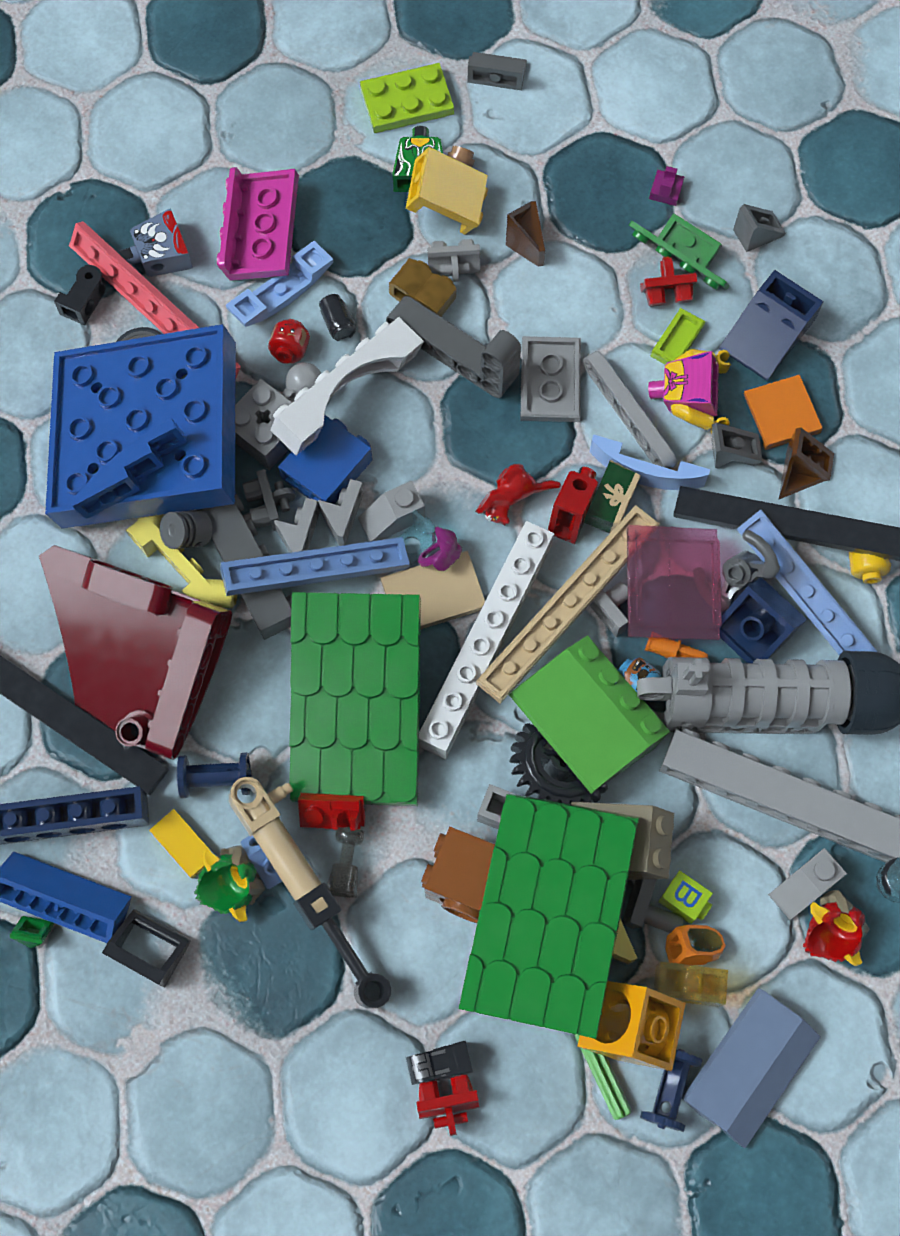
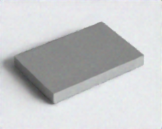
(550, 379)

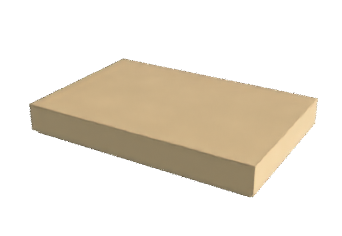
(442, 593)

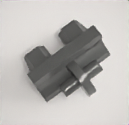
(259, 489)

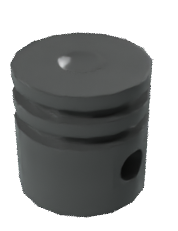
(185, 529)

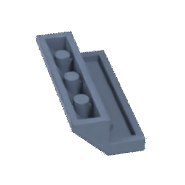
(751, 1067)

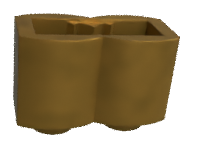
(422, 285)

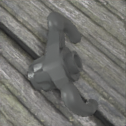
(746, 567)

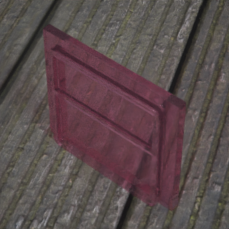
(673, 582)

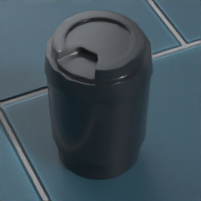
(337, 317)

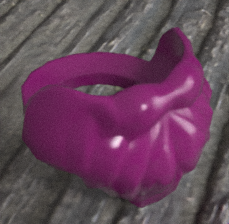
(447, 555)

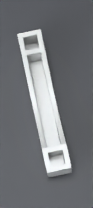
(386, 352)

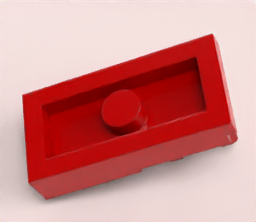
(331, 811)

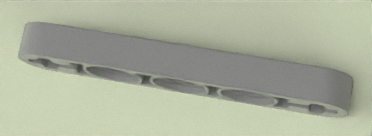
(629, 410)

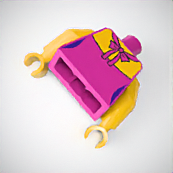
(692, 387)

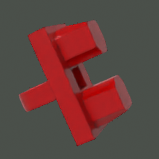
(681, 284)

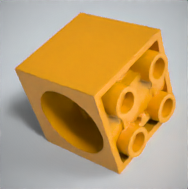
(637, 1026)

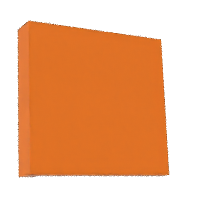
(781, 409)

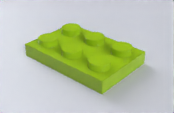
(406, 98)

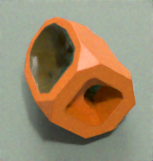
(694, 945)

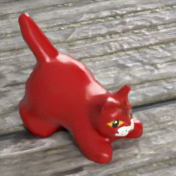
(512, 486)

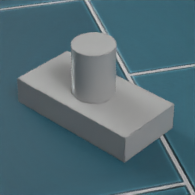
(606, 608)

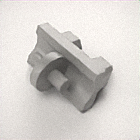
(454, 259)

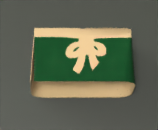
(612, 497)

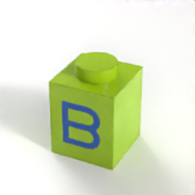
(686, 898)

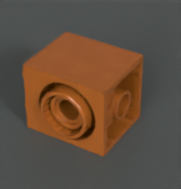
(459, 873)

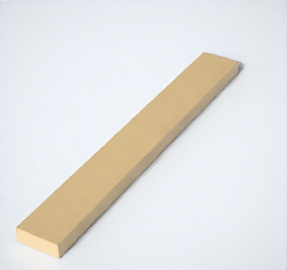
(561, 610)

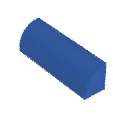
(62, 897)

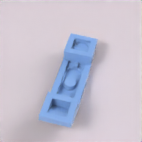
(280, 291)
(651, 474)

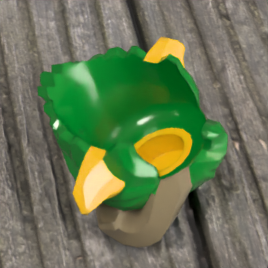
(228, 882)

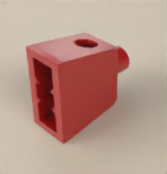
(576, 499)

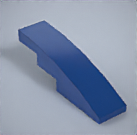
(120, 475)

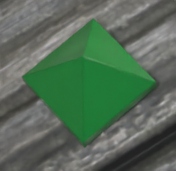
(31, 931)

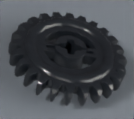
(549, 778)

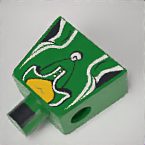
(408, 150)

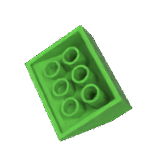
(589, 714)

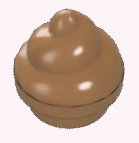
(462, 155)

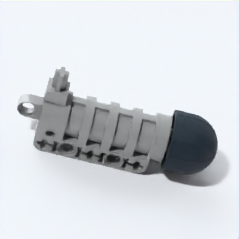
(768, 698)

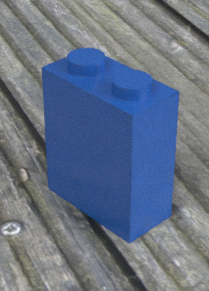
(327, 462)

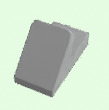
(342, 516)
(299, 536)

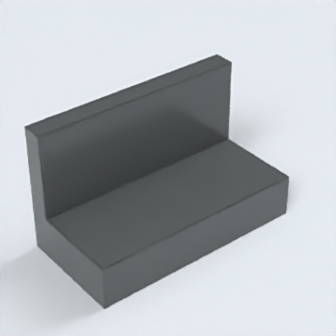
(496, 71)

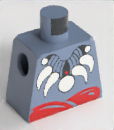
(158, 246)

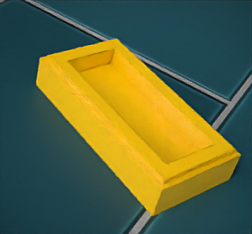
(180, 842)

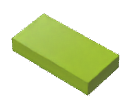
(677, 337)

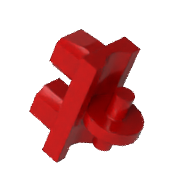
(433, 1105)

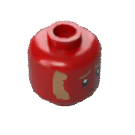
(289, 341)

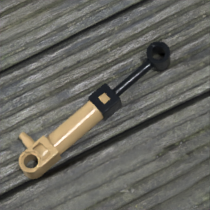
(310, 895)

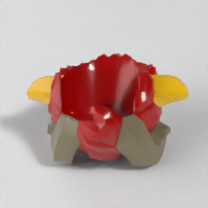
(836, 929)

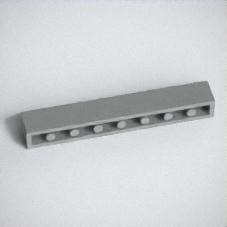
(782, 795)

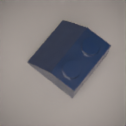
(759, 622)

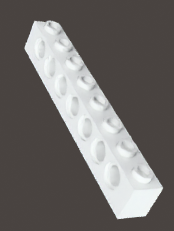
(485, 639)

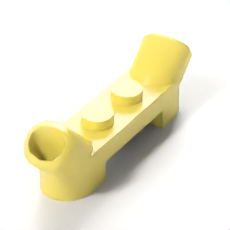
(147, 537)

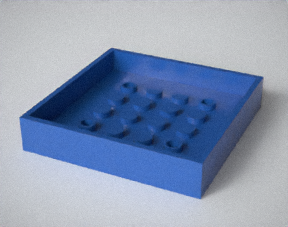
(138, 393)

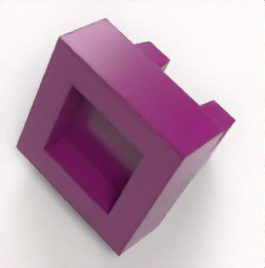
(667, 186)

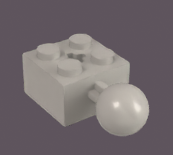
(256, 412)

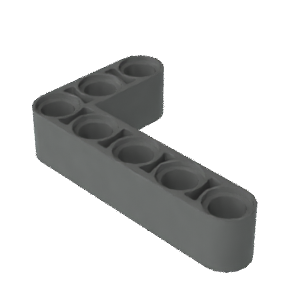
(487, 367)

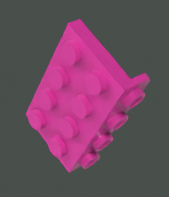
(258, 224)

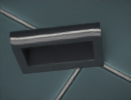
(158, 976)

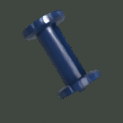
(211, 774)
(671, 1091)

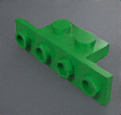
(687, 244)

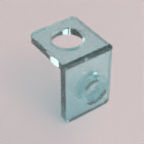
(423, 531)

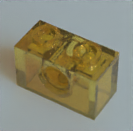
(692, 983)

